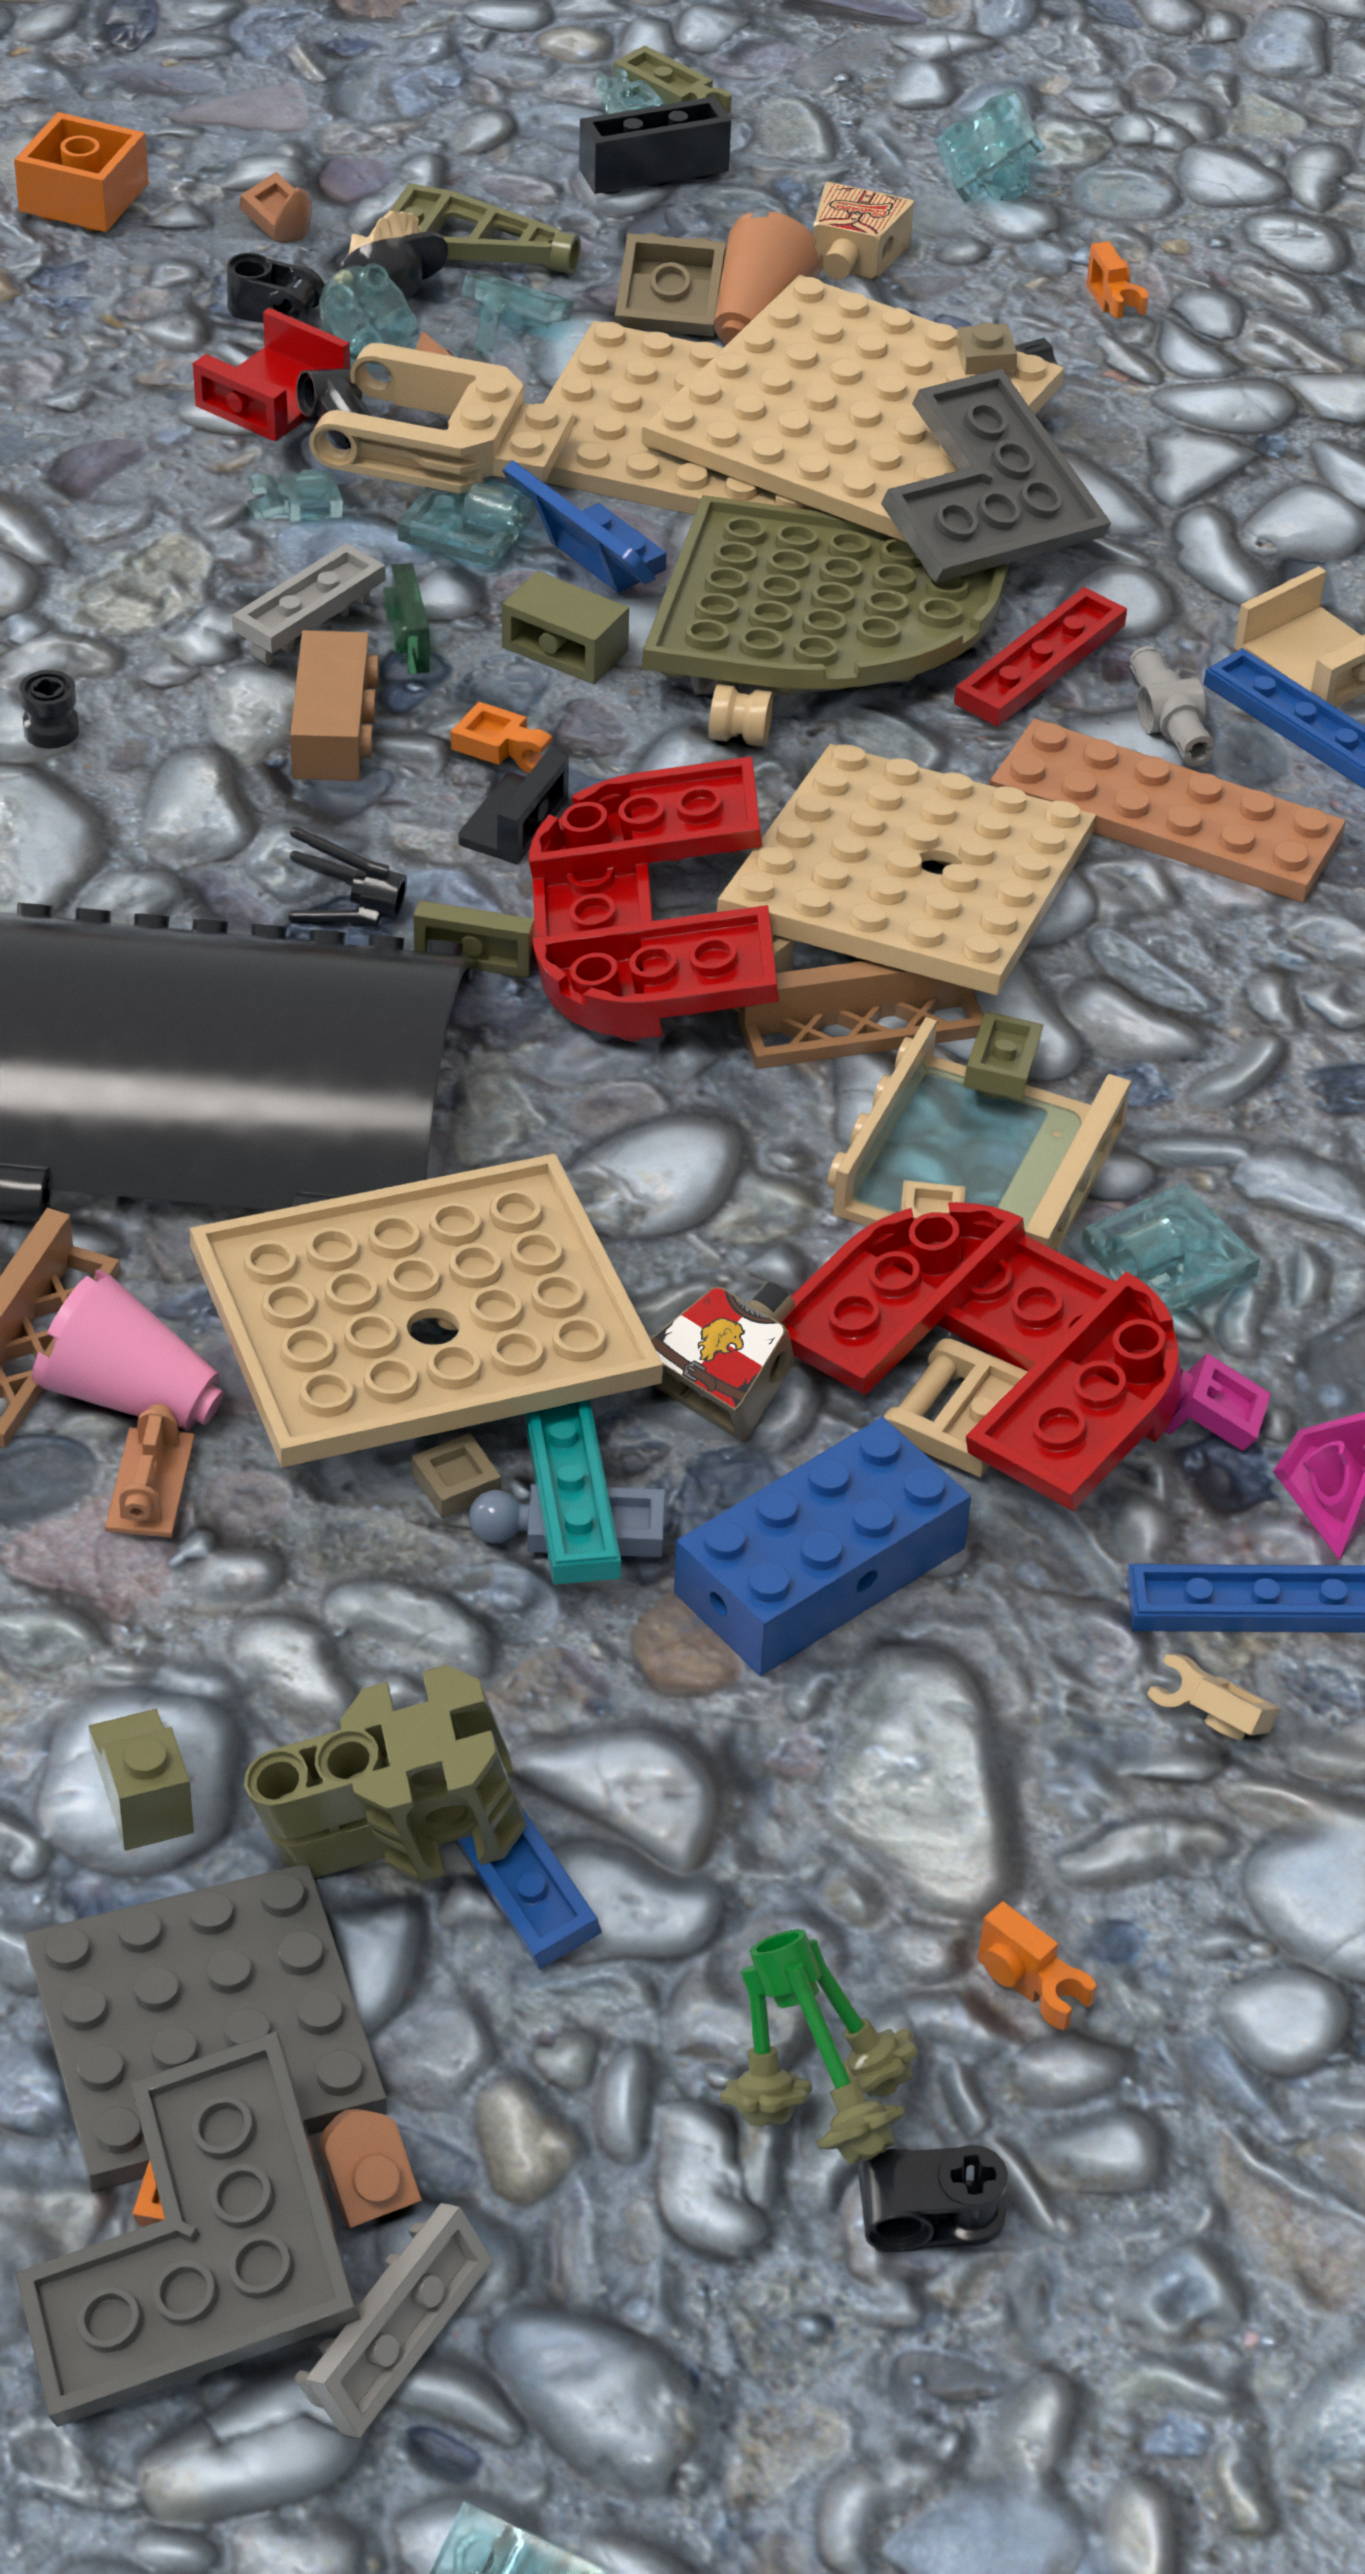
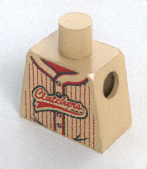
(861, 230)

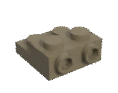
(670, 284)

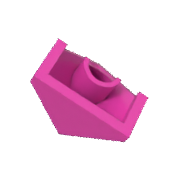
(1327, 1478)

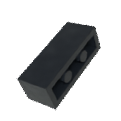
(654, 145)

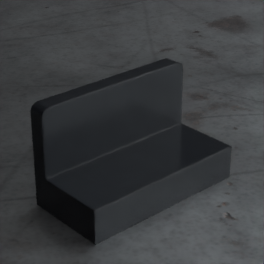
(517, 808)

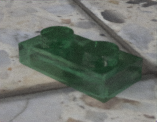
(408, 618)

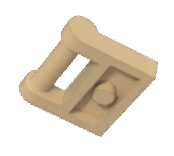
(984, 1386)

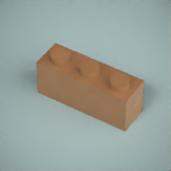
(333, 705)

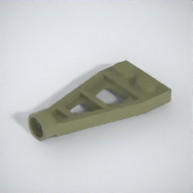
(536, 243)

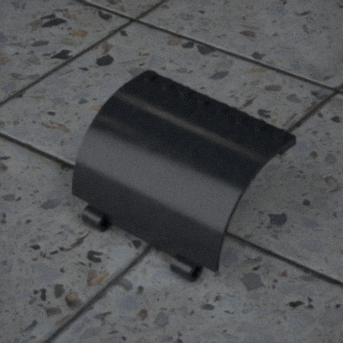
(214, 1060)

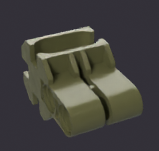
(393, 1783)

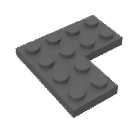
(1010, 488)
(231, 2267)

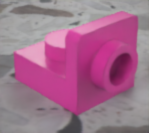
(1221, 1402)

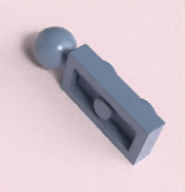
(635, 1512)

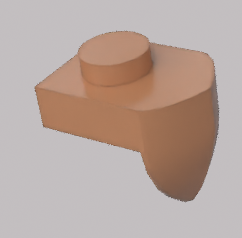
(278, 208)
(366, 2166)

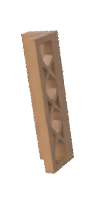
(856, 999)
(27, 1294)

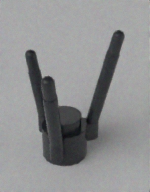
(373, 886)

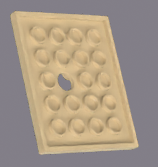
(613, 389)
(850, 877)
(330, 1292)

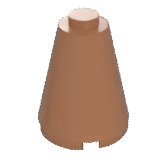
(758, 265)

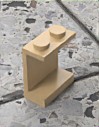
(1304, 639)

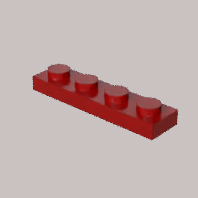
(1040, 656)

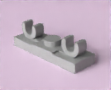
(307, 600)
(397, 2320)

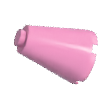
(124, 1357)

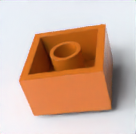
(81, 172)

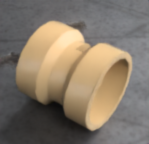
(740, 714)

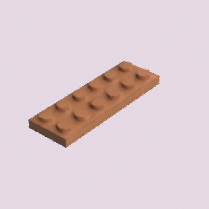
(1176, 809)

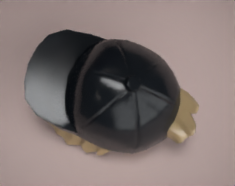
(400, 250)

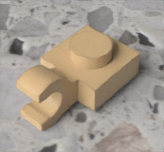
(1230, 1707)

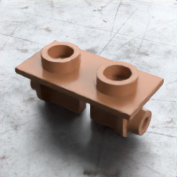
(151, 1475)

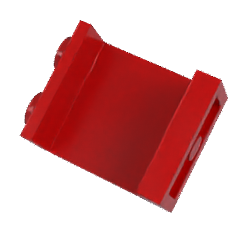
(263, 388)

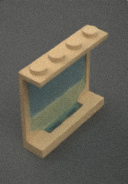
(1008, 1153)

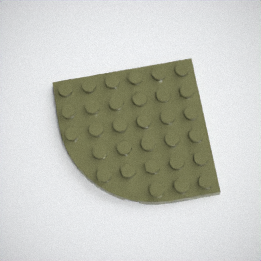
(809, 603)

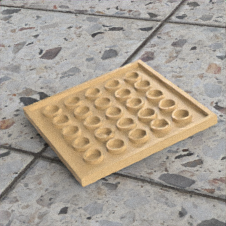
(823, 400)

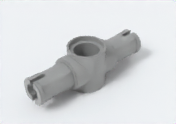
(1171, 706)

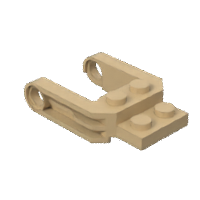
(483, 434)

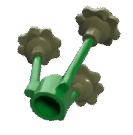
(767, 2095)

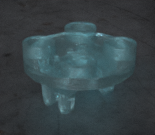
(366, 309)

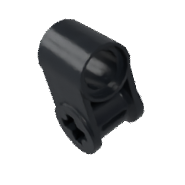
(264, 283)
(927, 2201)

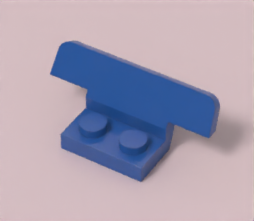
(592, 536)

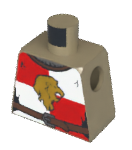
(728, 1356)

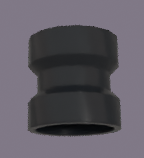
(49, 709)

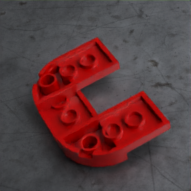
(594, 909)
(1092, 1347)

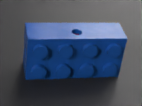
(821, 1545)

